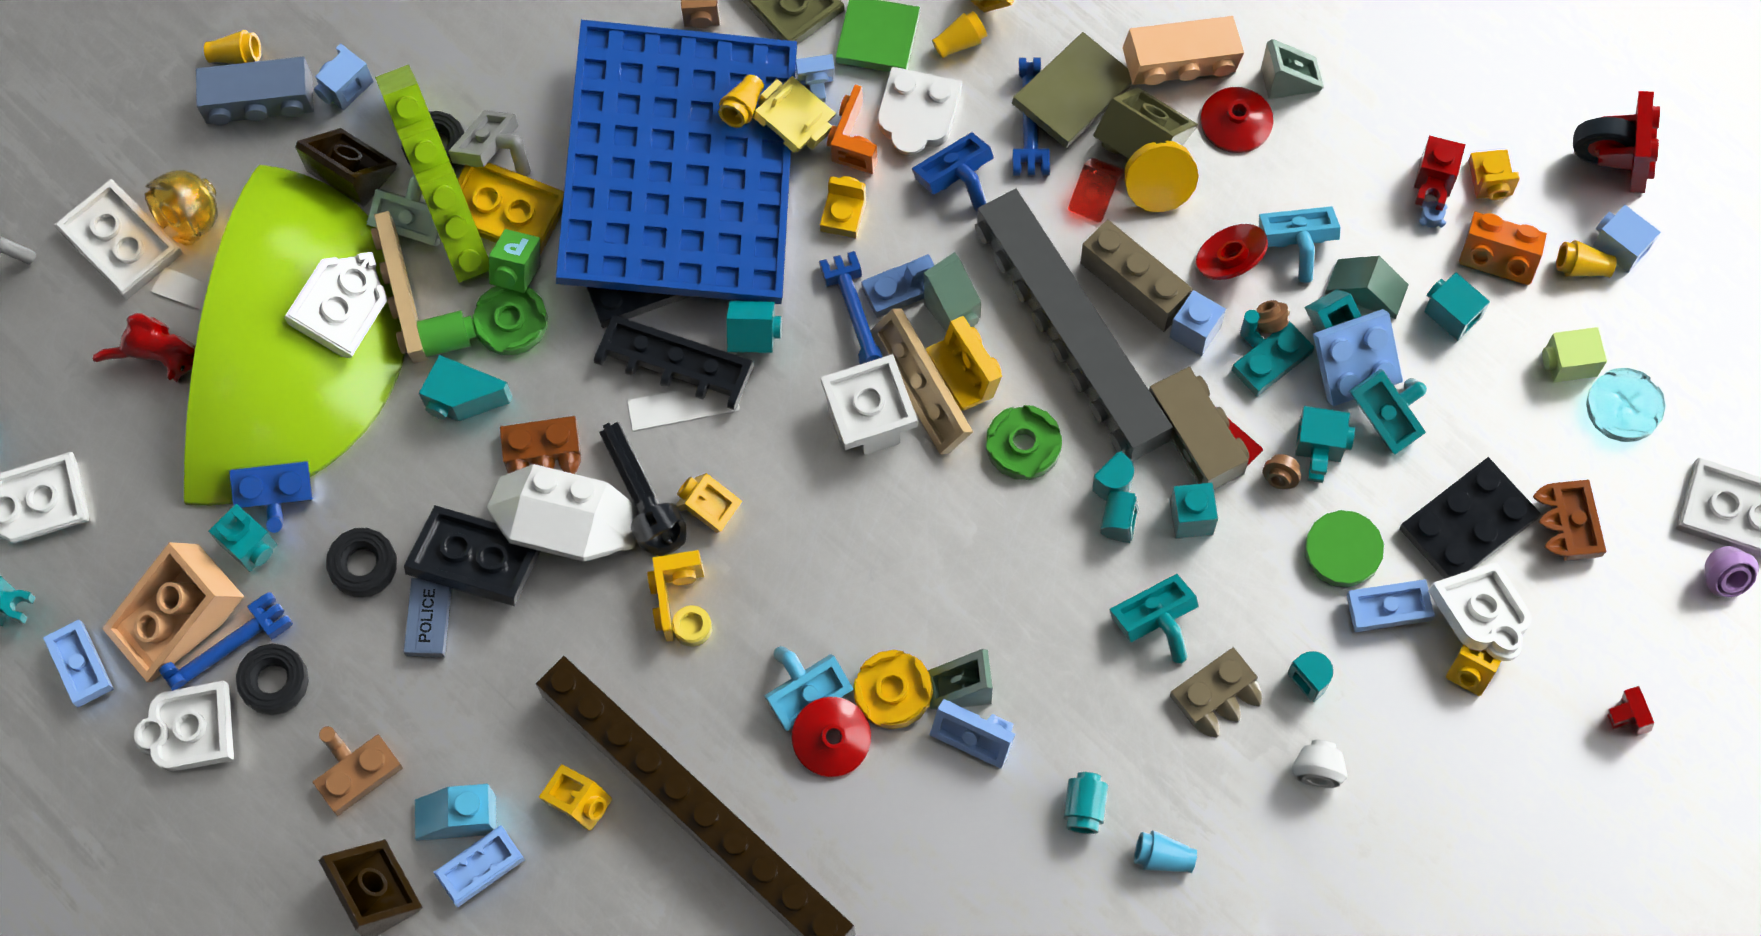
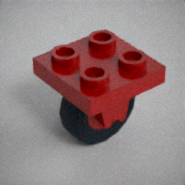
(1623, 141)

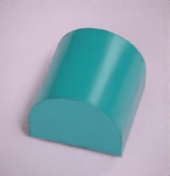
(1114, 476)
(1120, 516)
(1312, 674)

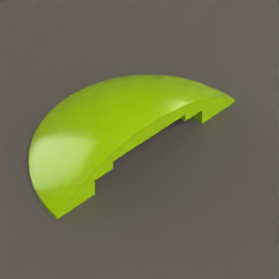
(256, 381)

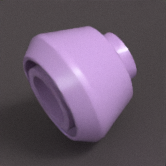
(1730, 571)

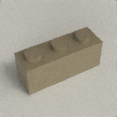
(1134, 274)
(1200, 429)

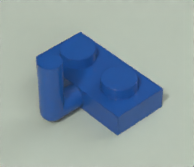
(956, 163)
(271, 487)

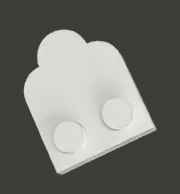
(918, 110)
(1484, 610)
(188, 727)

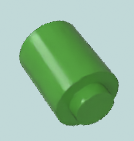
(445, 333)

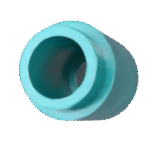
(1085, 803)

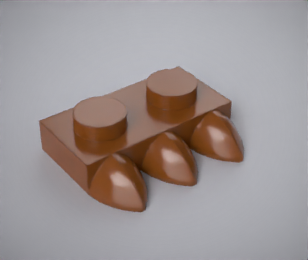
(542, 444)
(1573, 518)

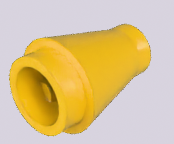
(960, 35)
(234, 48)
(740, 103)
(1583, 260)

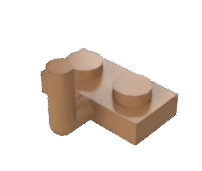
(356, 772)

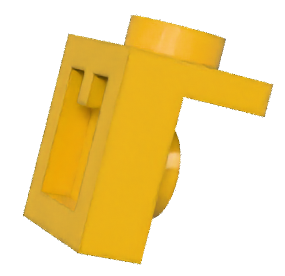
(1492, 174)
(843, 206)
(708, 501)
(1473, 670)
(576, 797)

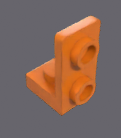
(851, 151)

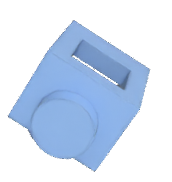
(342, 78)

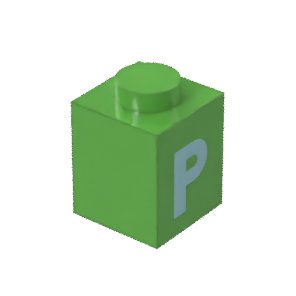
(514, 260)

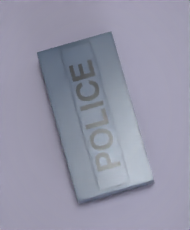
(427, 619)

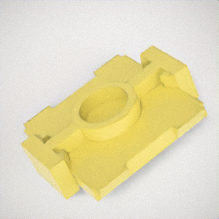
(794, 114)

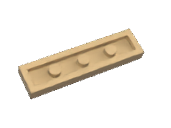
(395, 272)
(922, 381)

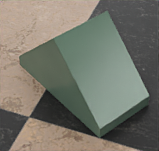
(1289, 71)
(1370, 282)
(963, 681)

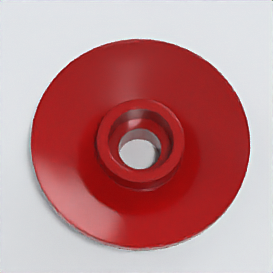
(1234, 132)
(1232, 251)
(810, 736)

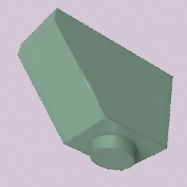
(951, 293)

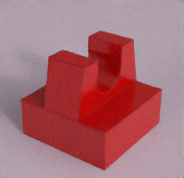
(1632, 712)

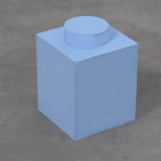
(1626, 237)
(1197, 323)

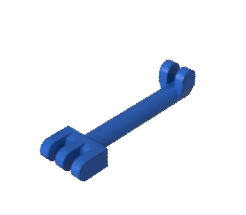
(1030, 153)
(844, 278)
(262, 621)

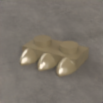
(1216, 690)

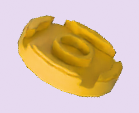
(1161, 176)
(893, 689)

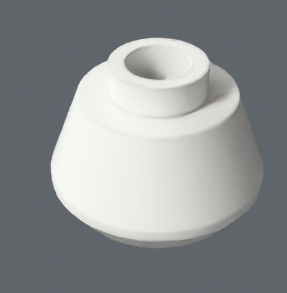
(1320, 765)

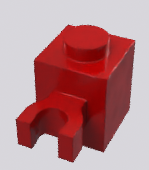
(1438, 170)

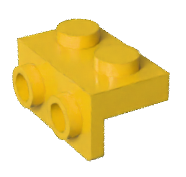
(965, 365)

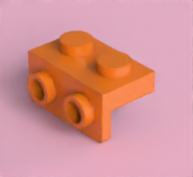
(1503, 248)

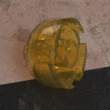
(183, 203)

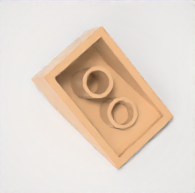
(172, 608)

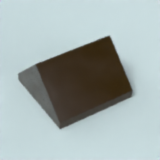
(346, 164)
(371, 887)

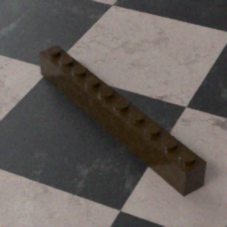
(690, 804)

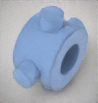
(1431, 216)

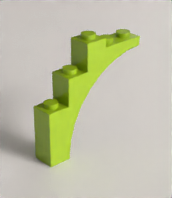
(434, 173)

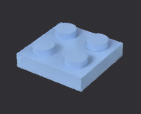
(1355, 352)

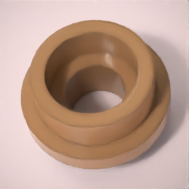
(1272, 316)
(1282, 472)

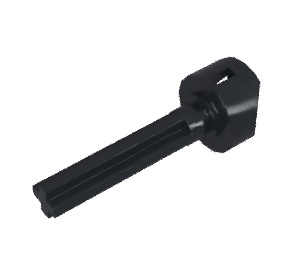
(653, 516)

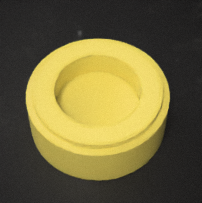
(691, 626)

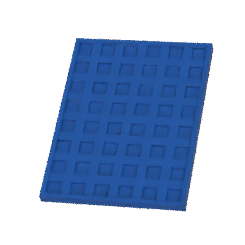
(659, 181)

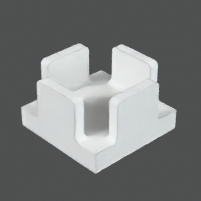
(869, 405)

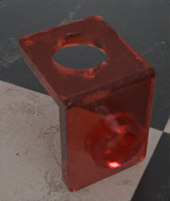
(1095, 189)

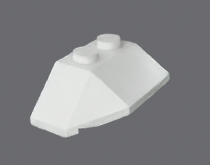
(562, 513)

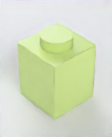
(1574, 354)

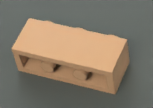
(1183, 50)

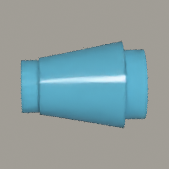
(1162, 853)

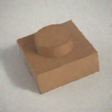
(700, 13)

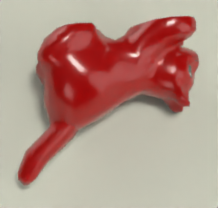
(150, 340)

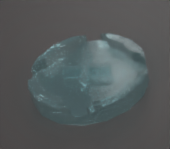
(1625, 405)

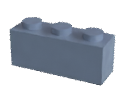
(254, 90)

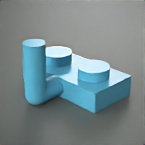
(1301, 228)
(805, 686)

